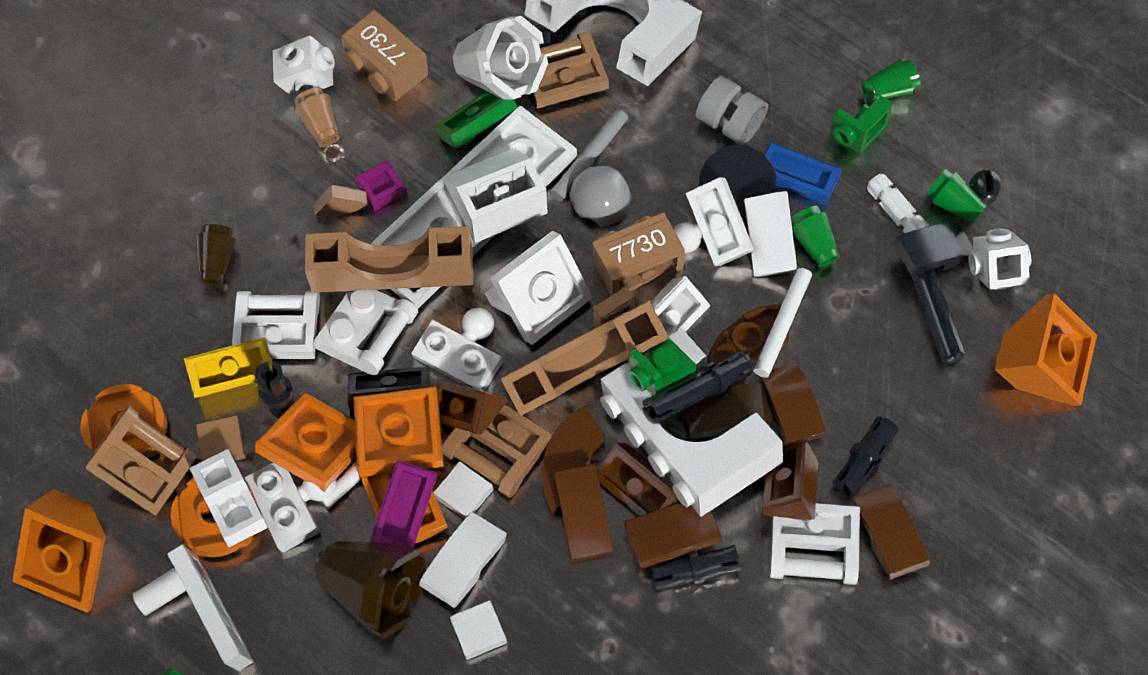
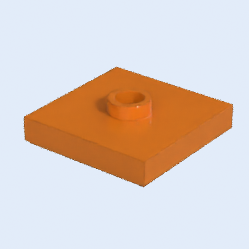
(397, 428)
(310, 441)

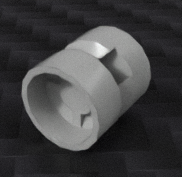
(734, 112)

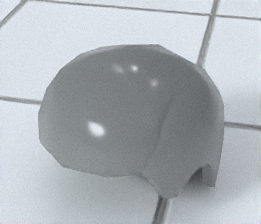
(601, 195)

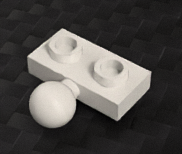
(717, 223)
(458, 354)
(285, 504)

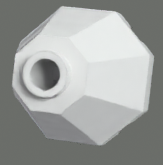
(503, 58)

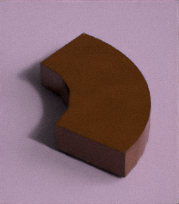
(746, 334)
(569, 448)

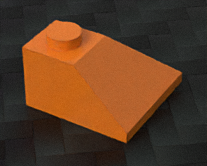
(1048, 352)
(60, 549)

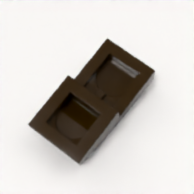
(722, 412)

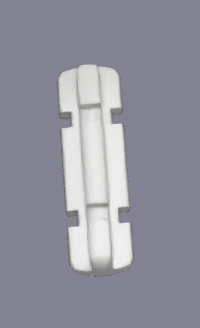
(895, 204)

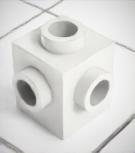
(303, 66)
(1000, 259)

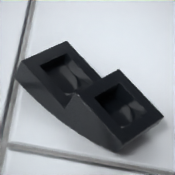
(933, 247)

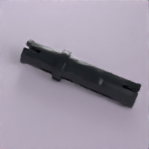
(710, 380)

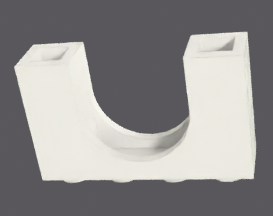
(660, 37)
(701, 471)

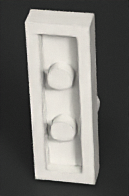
(192, 577)

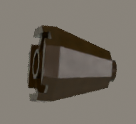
(372, 581)

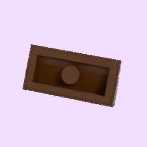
(467, 406)
(635, 481)
(793, 484)
(670, 533)

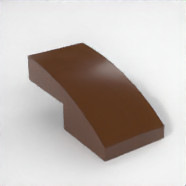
(793, 405)
(583, 512)
(891, 531)

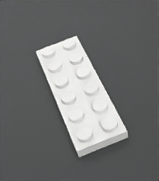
(437, 208)

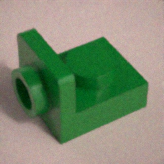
(865, 127)
(660, 367)

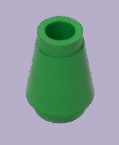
(892, 81)
(956, 196)
(815, 235)

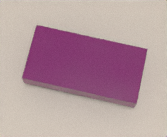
(404, 504)

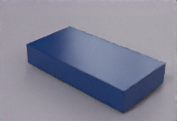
(803, 174)

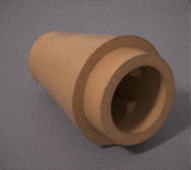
(317, 115)

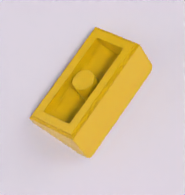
(226, 367)

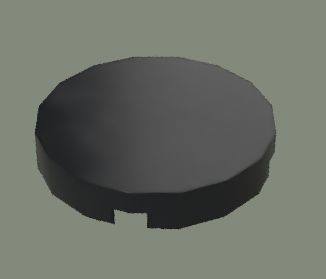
(745, 170)

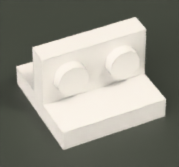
(539, 288)

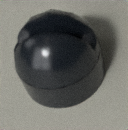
(978, 185)

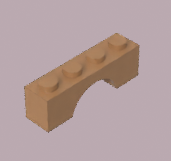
(346, 264)
(584, 357)

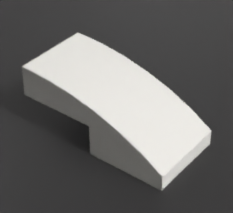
(228, 498)
(462, 559)

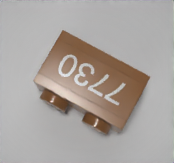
(384, 56)
(638, 254)

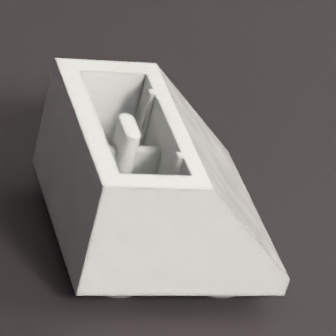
(498, 193)

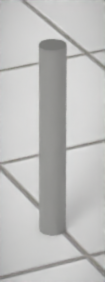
(589, 154)

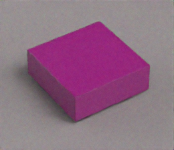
(381, 185)

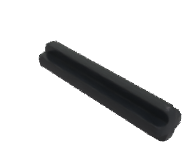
(939, 317)

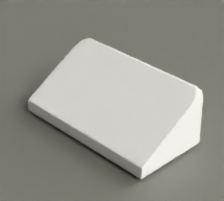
(770, 234)
(679, 305)

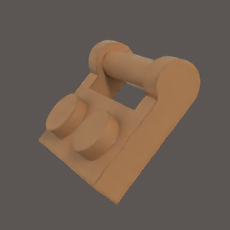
(572, 75)
(509, 436)
(133, 472)

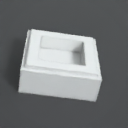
(463, 491)
(478, 630)

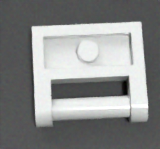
(355, 322)
(285, 334)
(831, 530)

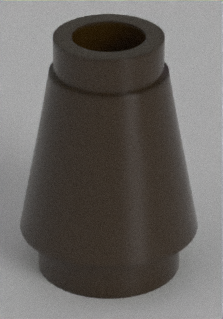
(214, 252)

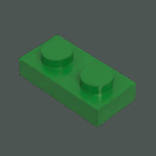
(473, 118)

